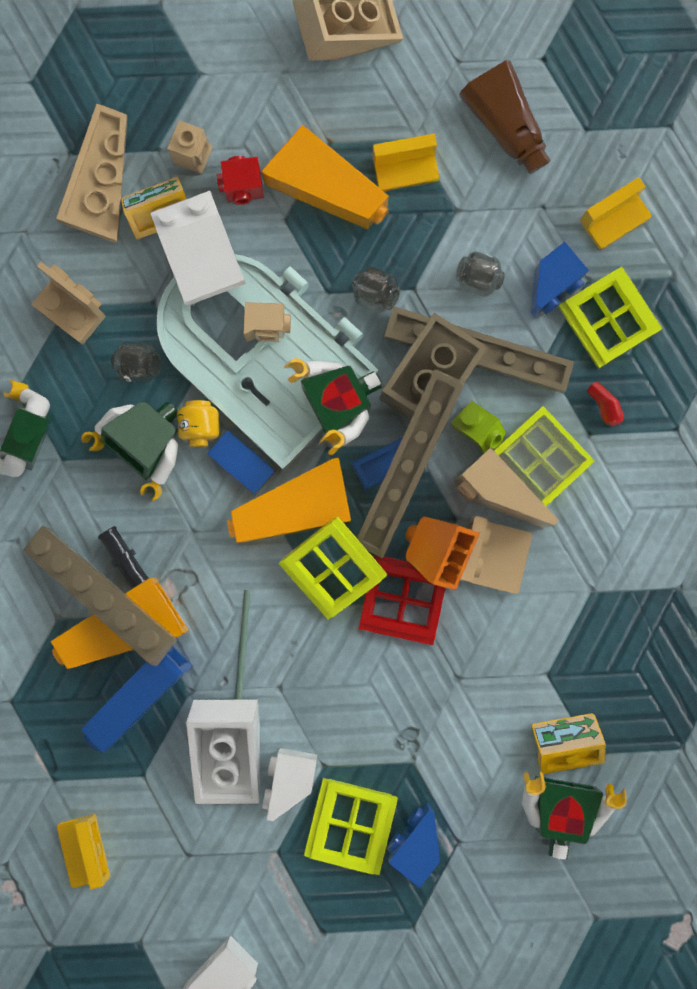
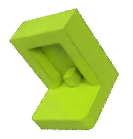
(479, 427)

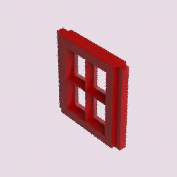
(397, 627)

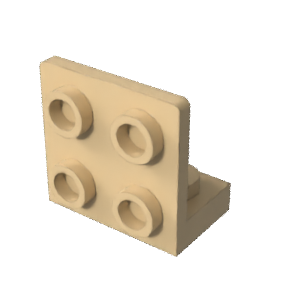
(68, 304)
(497, 556)

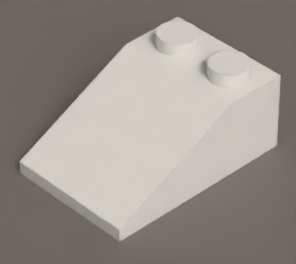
(197, 248)
(225, 751)

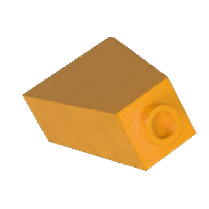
(322, 178)
(294, 506)
(95, 640)

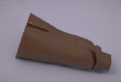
(503, 109)

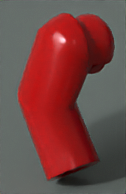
(608, 404)

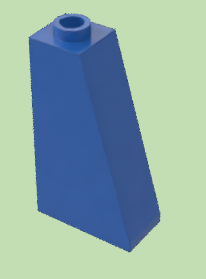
(134, 700)

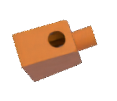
(440, 550)

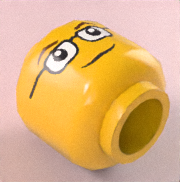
(198, 423)

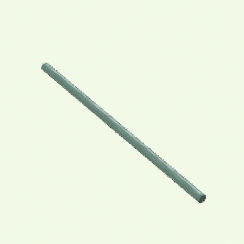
(241, 658)

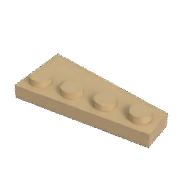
(96, 182)

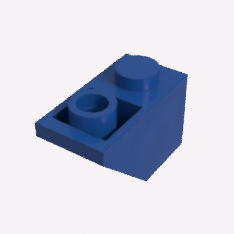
(554, 275)
(416, 850)

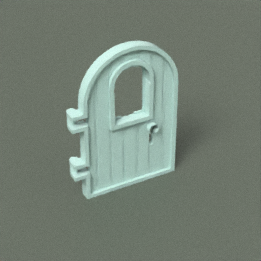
(288, 420)

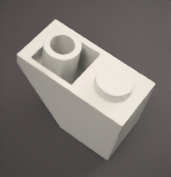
(292, 781)

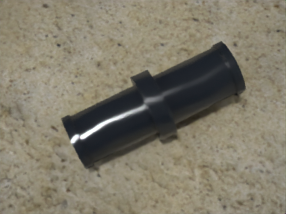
(123, 557)

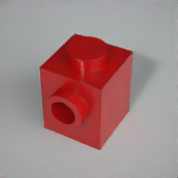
(240, 180)

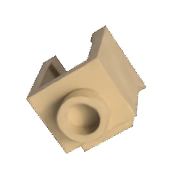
(189, 147)
(265, 321)

